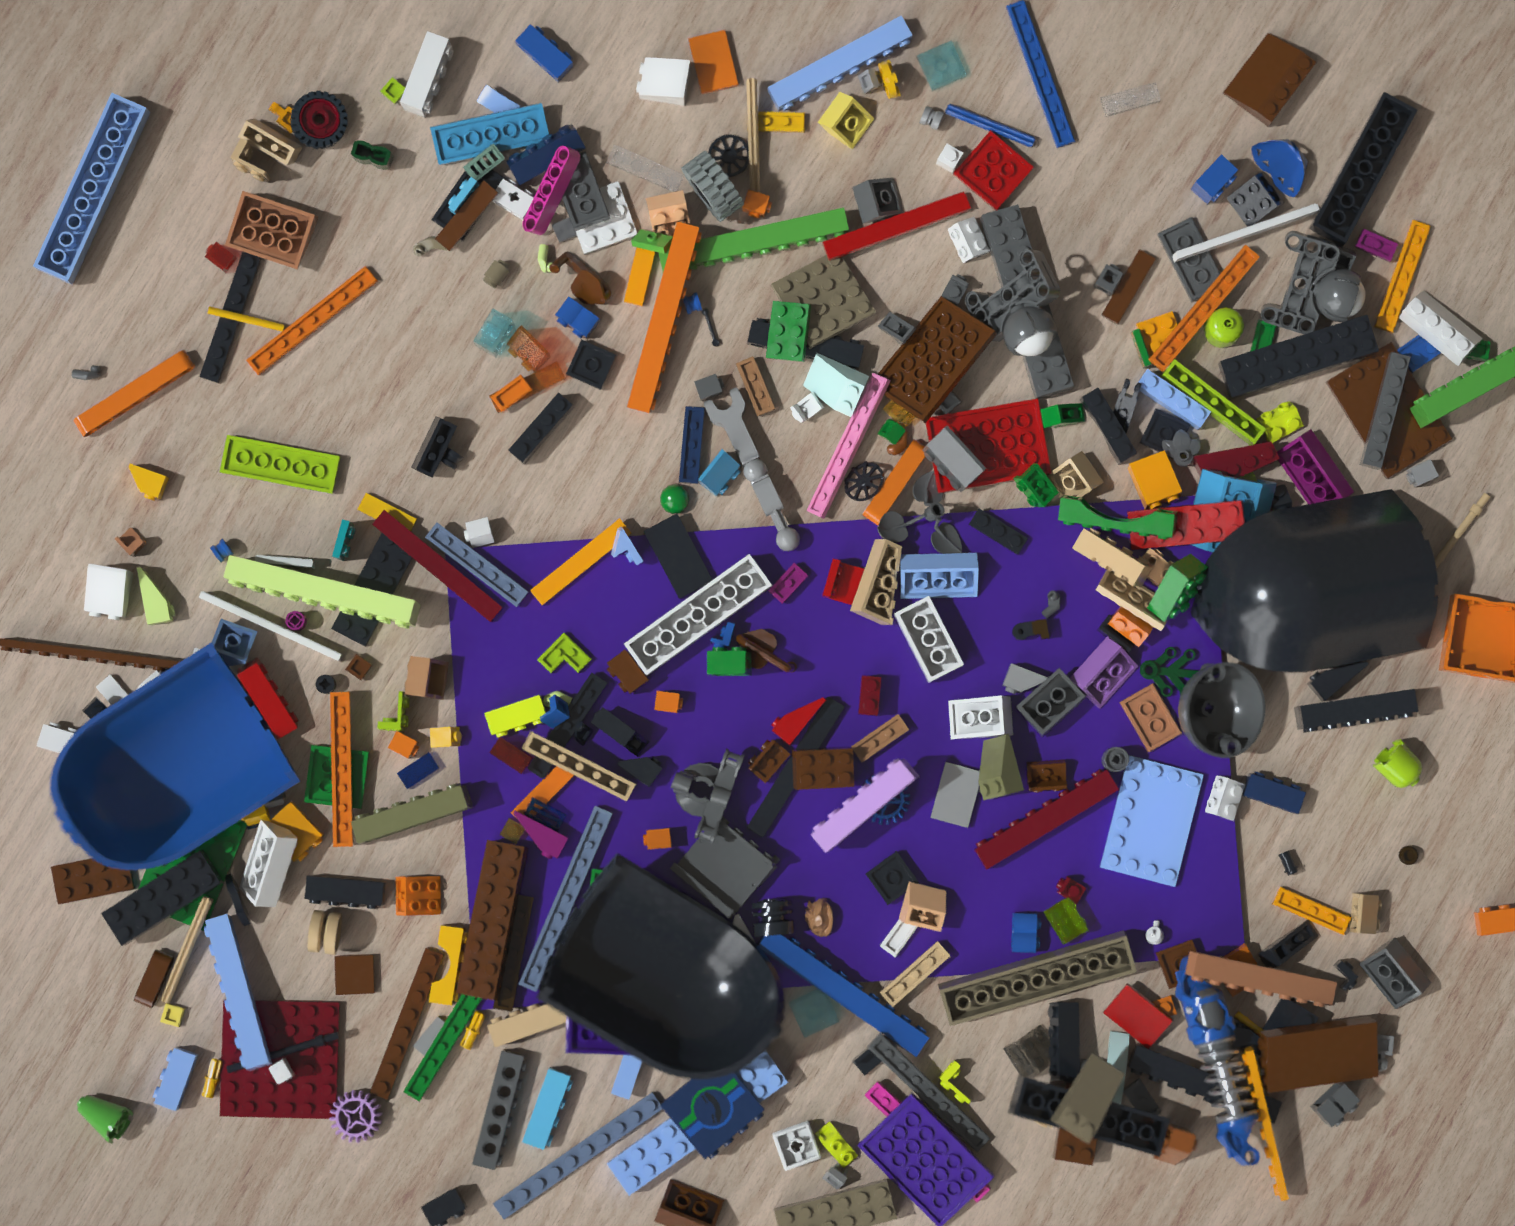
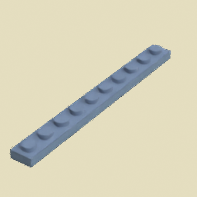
(565, 897)
(577, 1155)

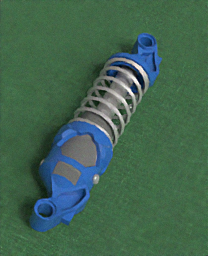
(1213, 1034)

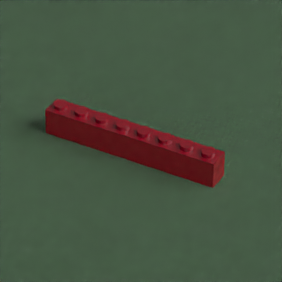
(1046, 819)

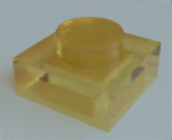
(512, 831)

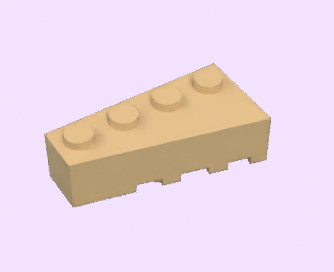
(1112, 557)
(878, 583)

